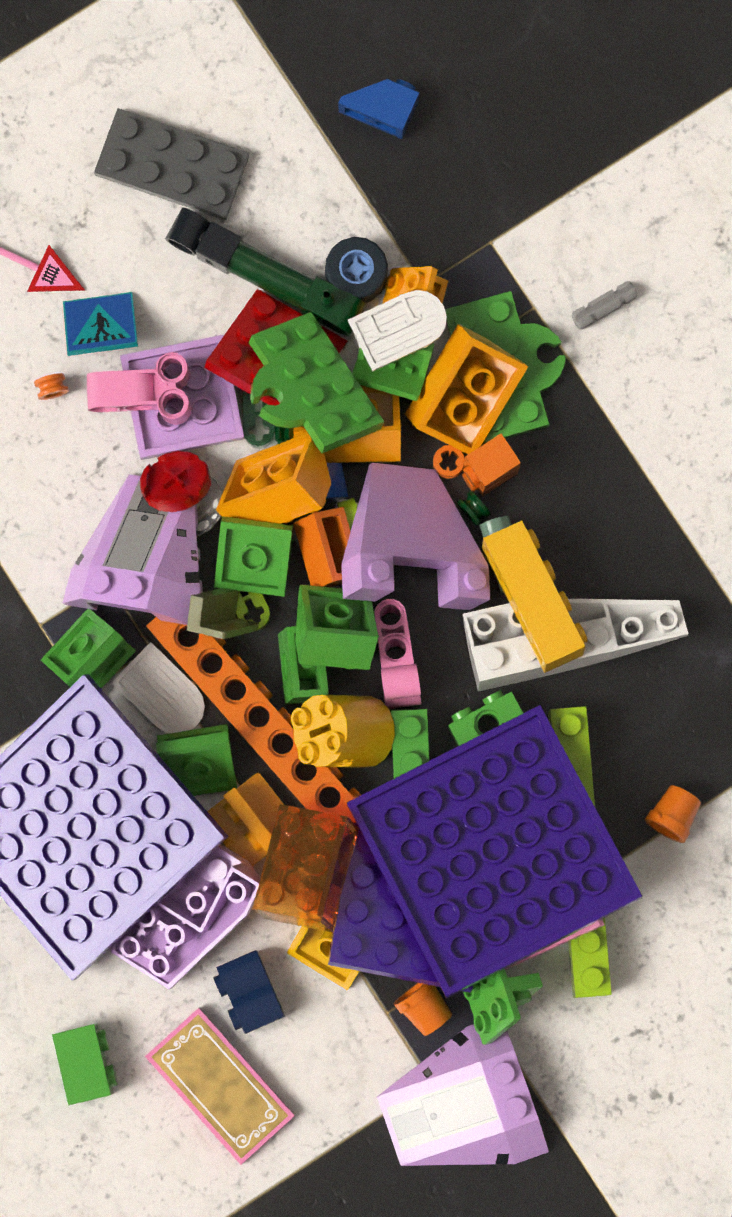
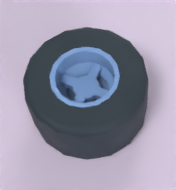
(356, 257)

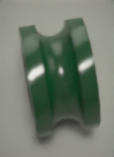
(473, 508)

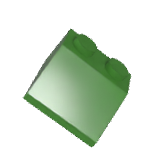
(334, 629)

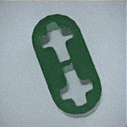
(249, 423)

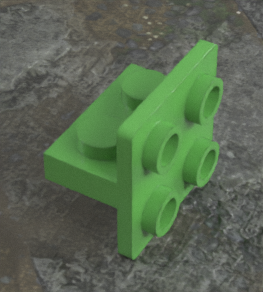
(399, 378)
(497, 1002)

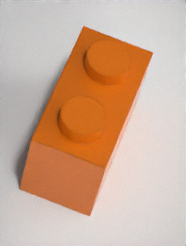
(490, 465)
(323, 545)

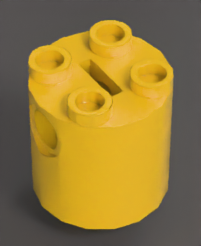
(343, 731)

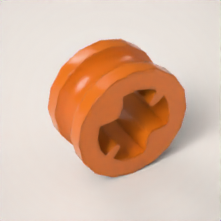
(51, 386)
(459, 463)

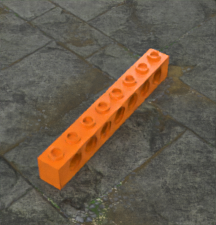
(238, 714)

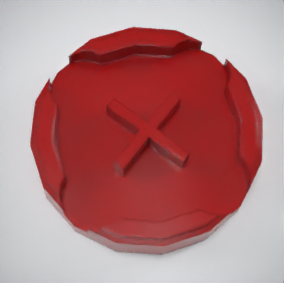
(175, 481)

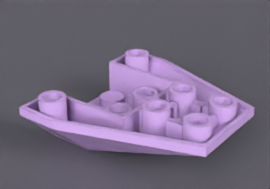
(191, 918)

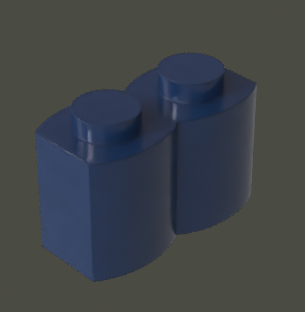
(249, 992)

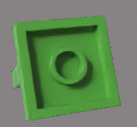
(253, 556)
(90, 649)
(200, 758)

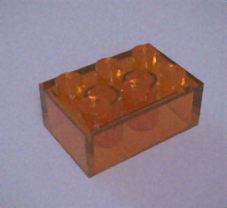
(305, 868)

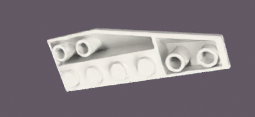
(612, 627)

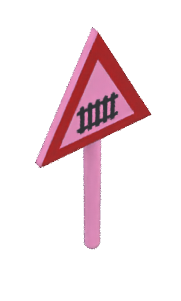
(50, 273)

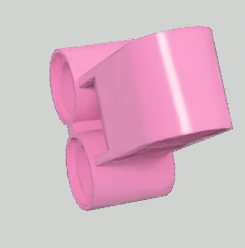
(140, 389)
(399, 675)

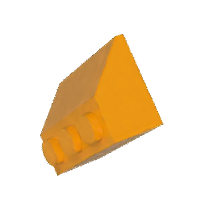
(466, 390)
(375, 447)
(277, 483)

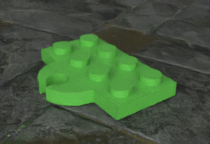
(499, 322)
(310, 384)

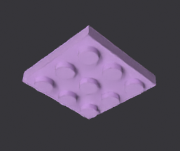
(213, 403)

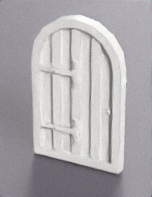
(399, 327)
(161, 691)

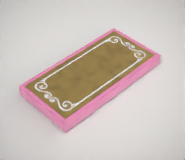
(220, 1086)

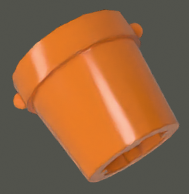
(674, 814)
(424, 1007)

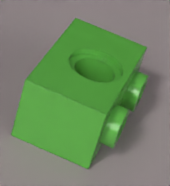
(299, 680)
(497, 705)

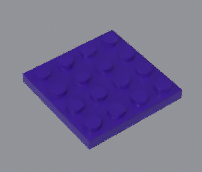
(371, 928)

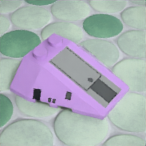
(139, 559)
(464, 1107)

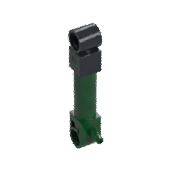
(230, 254)

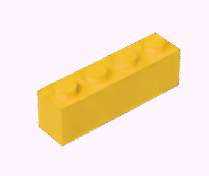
(534, 597)

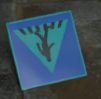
(100, 324)

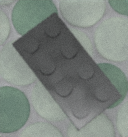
(171, 164)

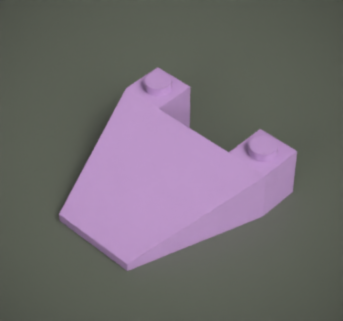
(411, 522)

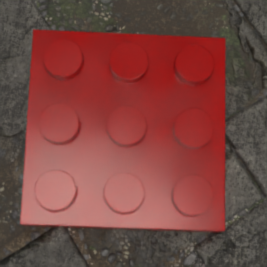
(234, 357)

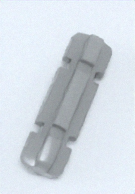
(604, 305)

